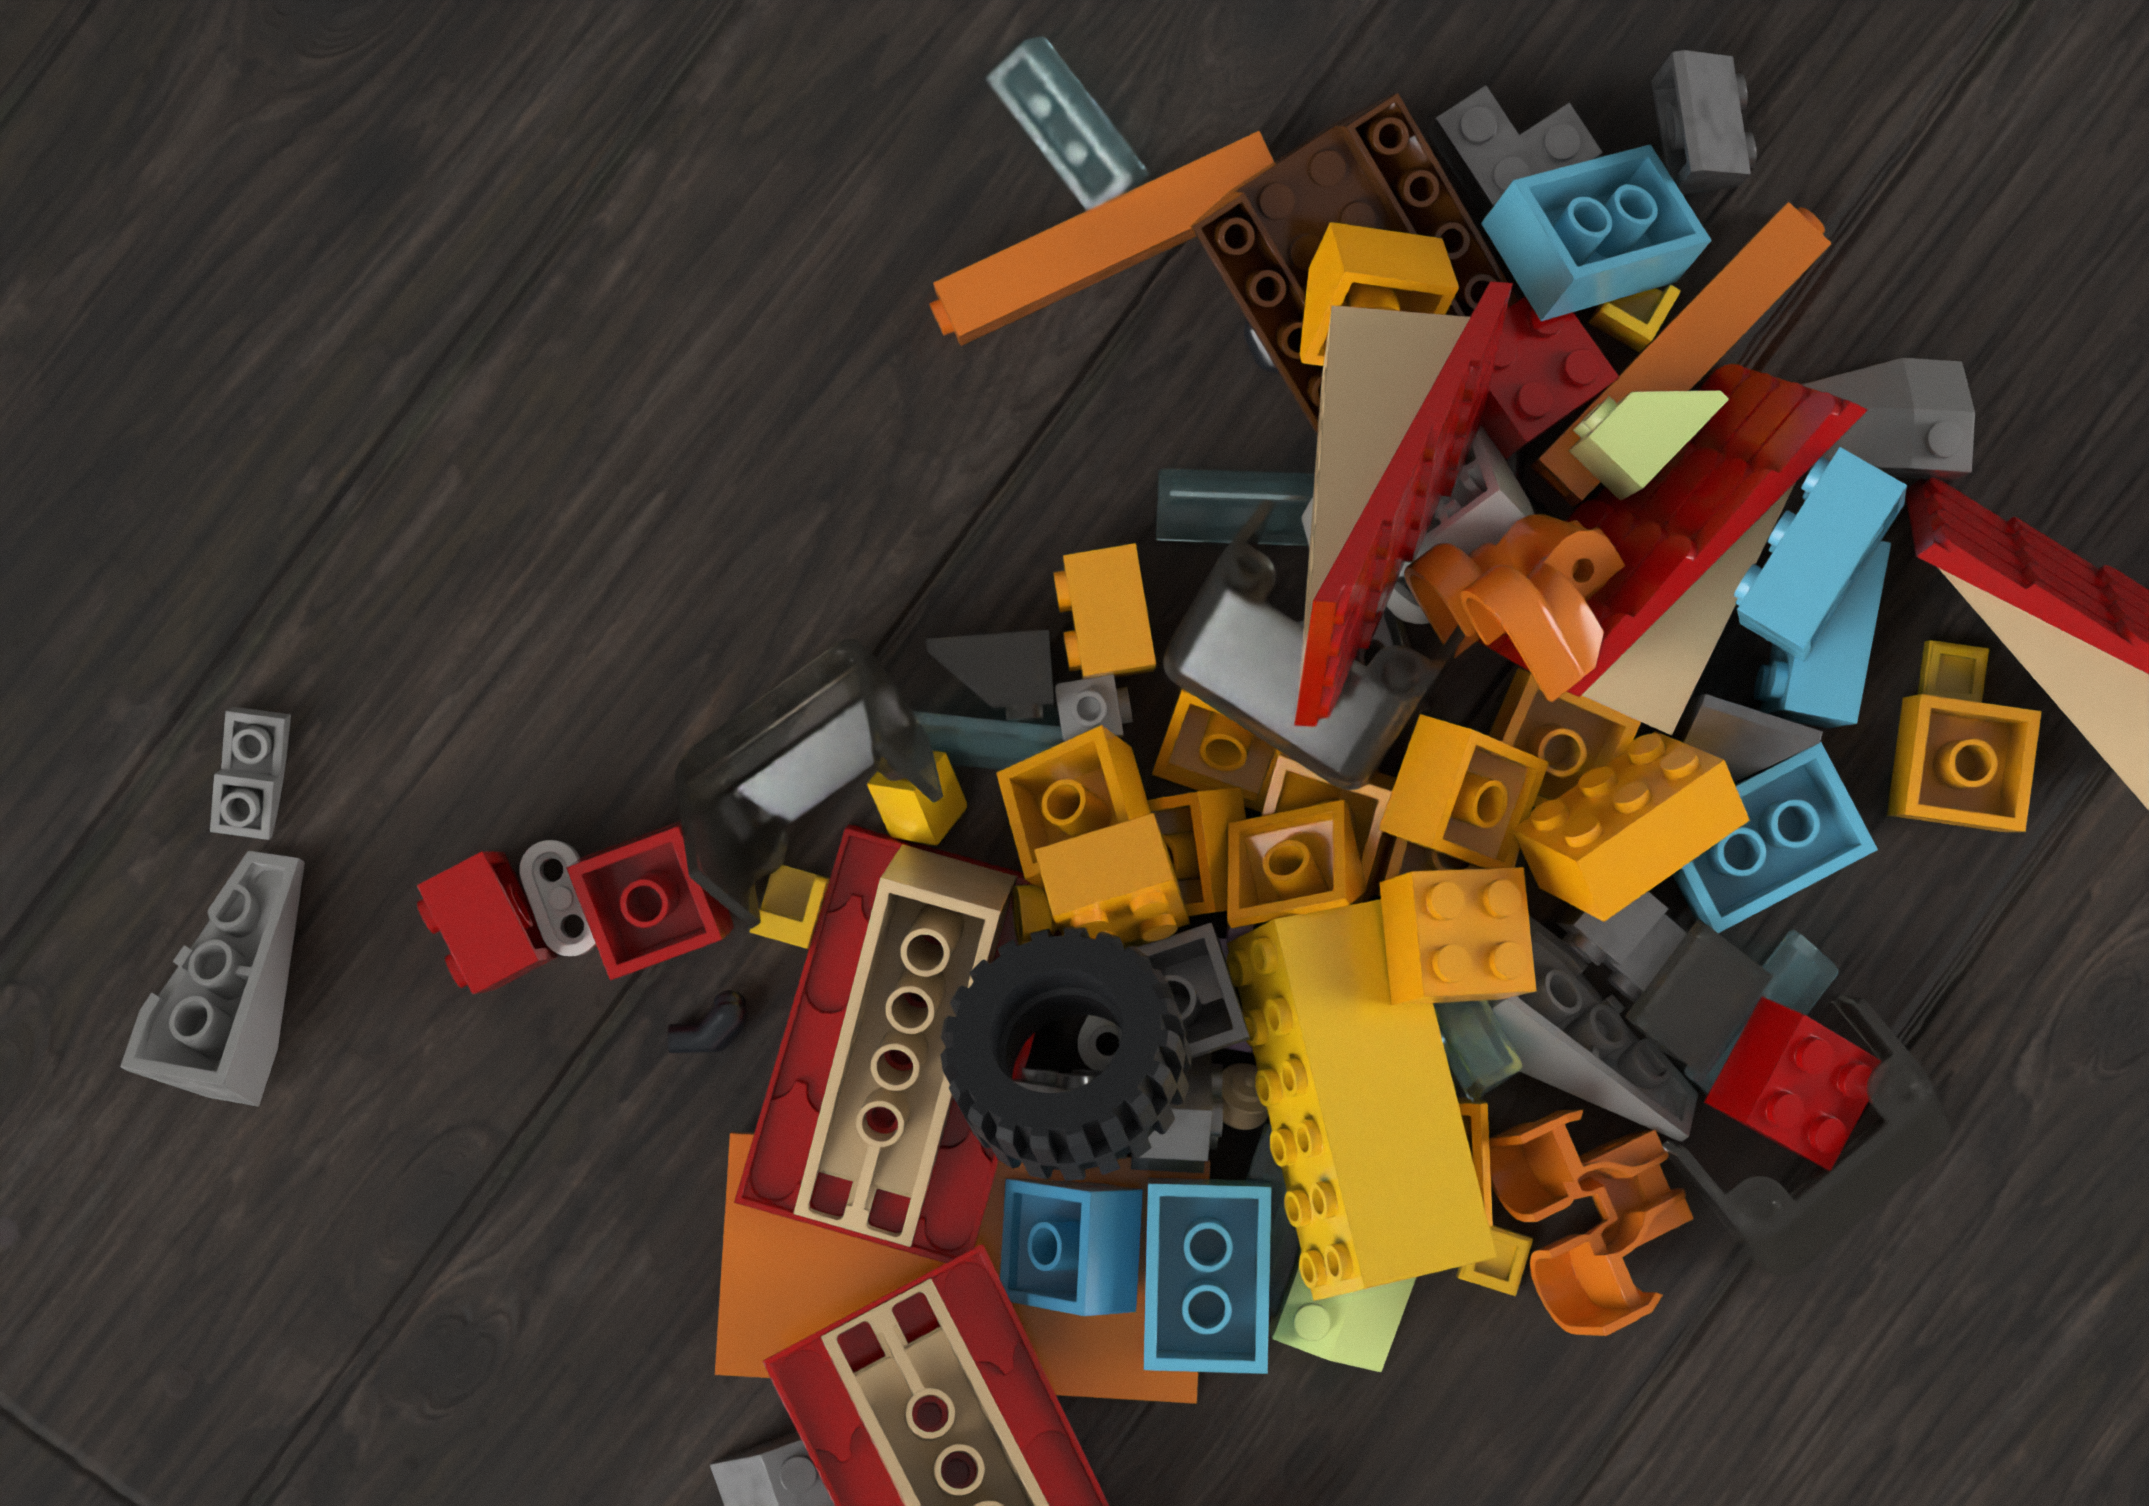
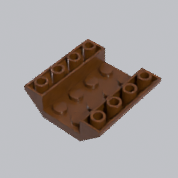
(1355, 173)

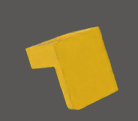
(1635, 317)
(910, 813)
(791, 906)

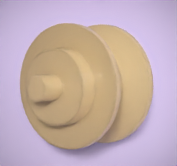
(1240, 1100)

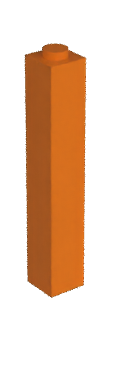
(1091, 244)
(1700, 331)

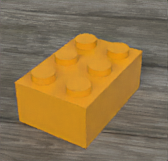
(1630, 824)

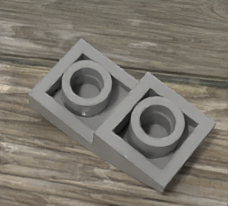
(250, 773)

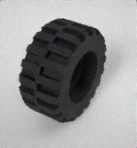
(1042, 984)

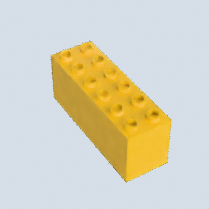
(1356, 1105)

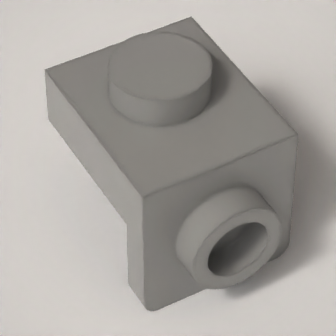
(1092, 703)

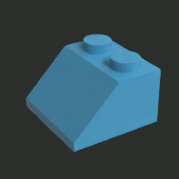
(1071, 1246)

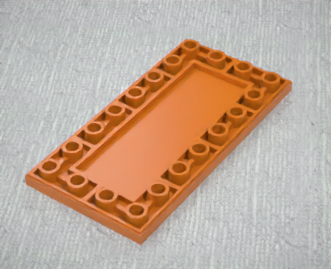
(798, 1278)

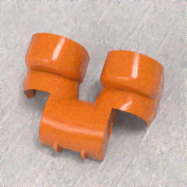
(1523, 586)
(1584, 1274)

